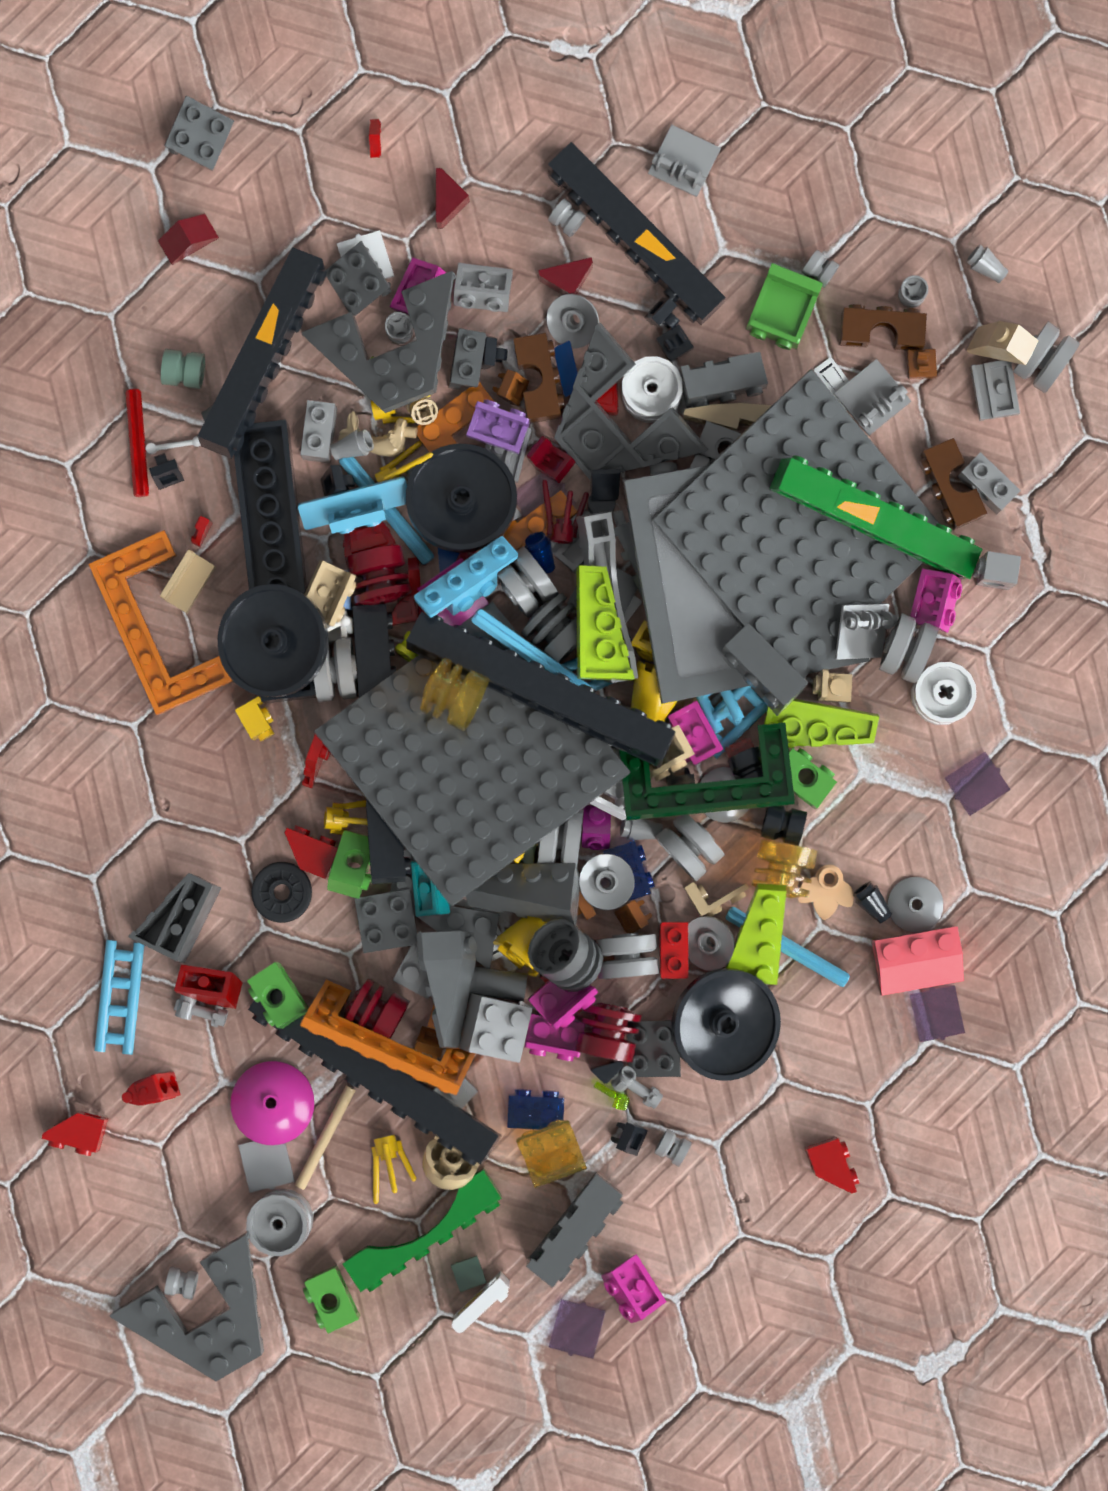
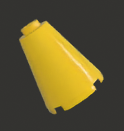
(646, 693)
(516, 940)

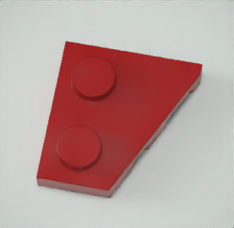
(313, 761)

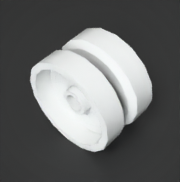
(648, 373)
(959, 689)

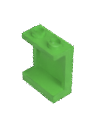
(783, 307)

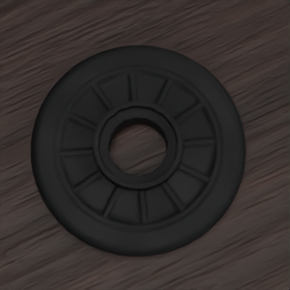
(265, 900)

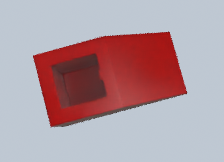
(312, 854)
(80, 1131)
(830, 1163)

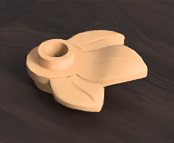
(828, 896)

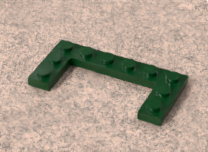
(770, 790)

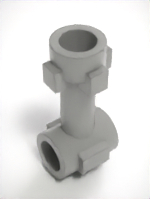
(186, 1007)
(626, 1079)

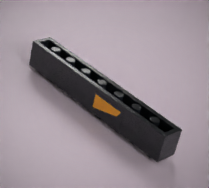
(635, 233)
(262, 353)

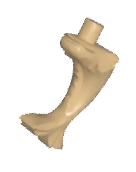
(388, 445)

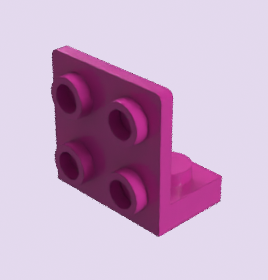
(559, 1005)

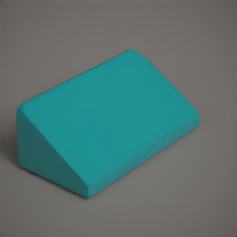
(426, 896)

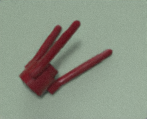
(563, 530)

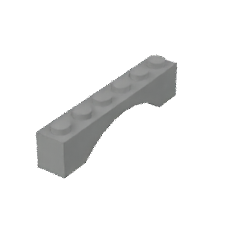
(598, 549)

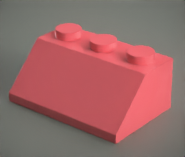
(918, 960)

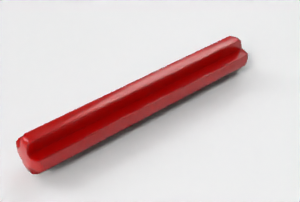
(137, 443)

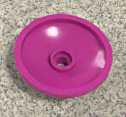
(292, 1109)

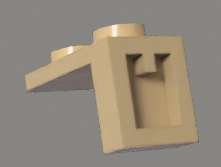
(832, 687)
(699, 896)

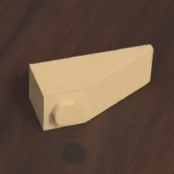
(1003, 342)

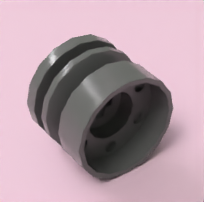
(554, 627)
(565, 955)

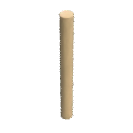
(325, 1137)

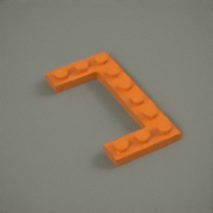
(454, 418)
(111, 576)
(324, 1020)

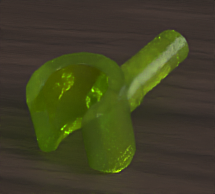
(620, 1101)

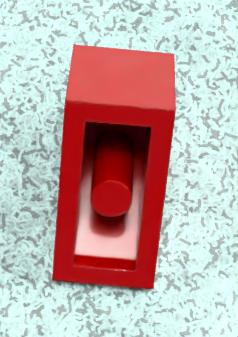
(209, 986)

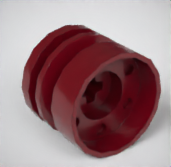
(378, 575)
(374, 1013)
(608, 1032)

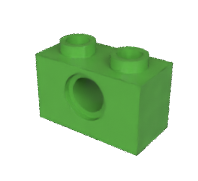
(822, 780)
(344, 878)
(292, 1003)
(331, 1282)

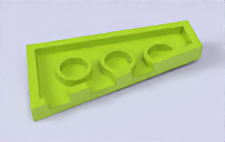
(599, 635)
(824, 724)
(761, 934)

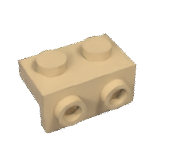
(330, 589)
(675, 757)

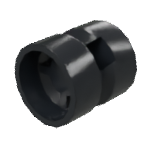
(746, 764)
(784, 824)

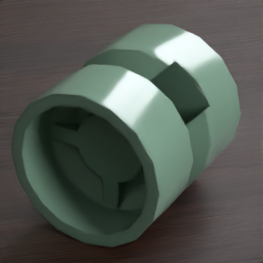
(180, 368)

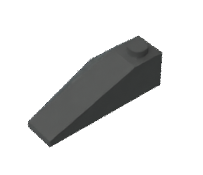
(450, 968)

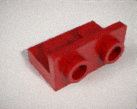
(674, 950)

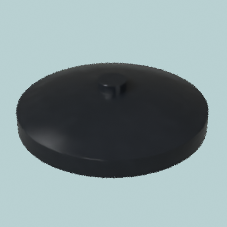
(461, 498)
(272, 640)
(726, 1024)

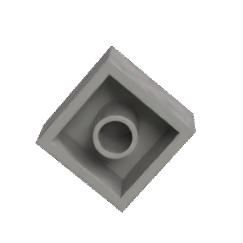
(495, 1027)

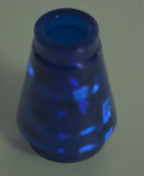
(540, 548)

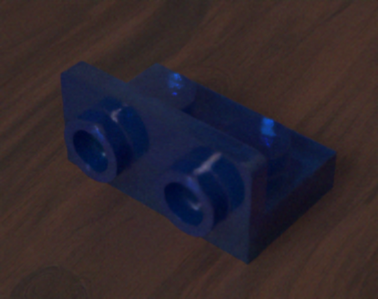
(634, 856)
(534, 1111)

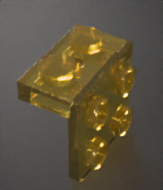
(551, 1153)

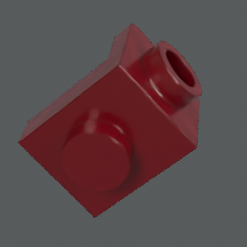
(550, 460)

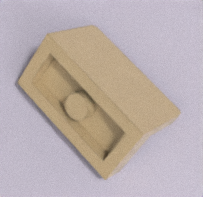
(187, 581)

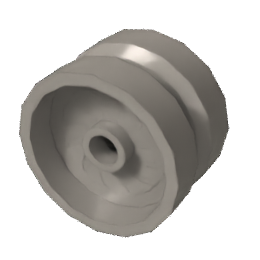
(1048, 358)
(522, 585)
(905, 647)
(339, 670)
(563, 838)
(692, 843)
(627, 956)
(291, 1210)

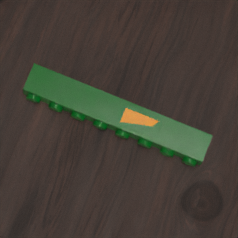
(875, 518)

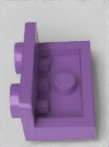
(498, 426)

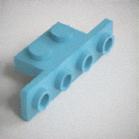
(354, 507)
(468, 580)

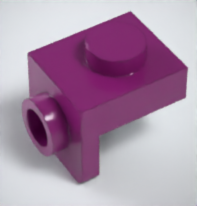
(596, 828)

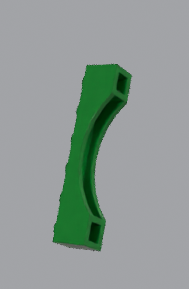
(375, 1262)

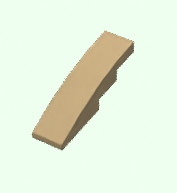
(726, 414)

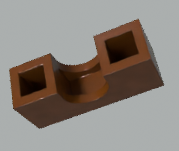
(906, 326)
(535, 354)
(958, 506)

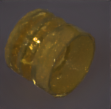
(454, 694)
(785, 866)

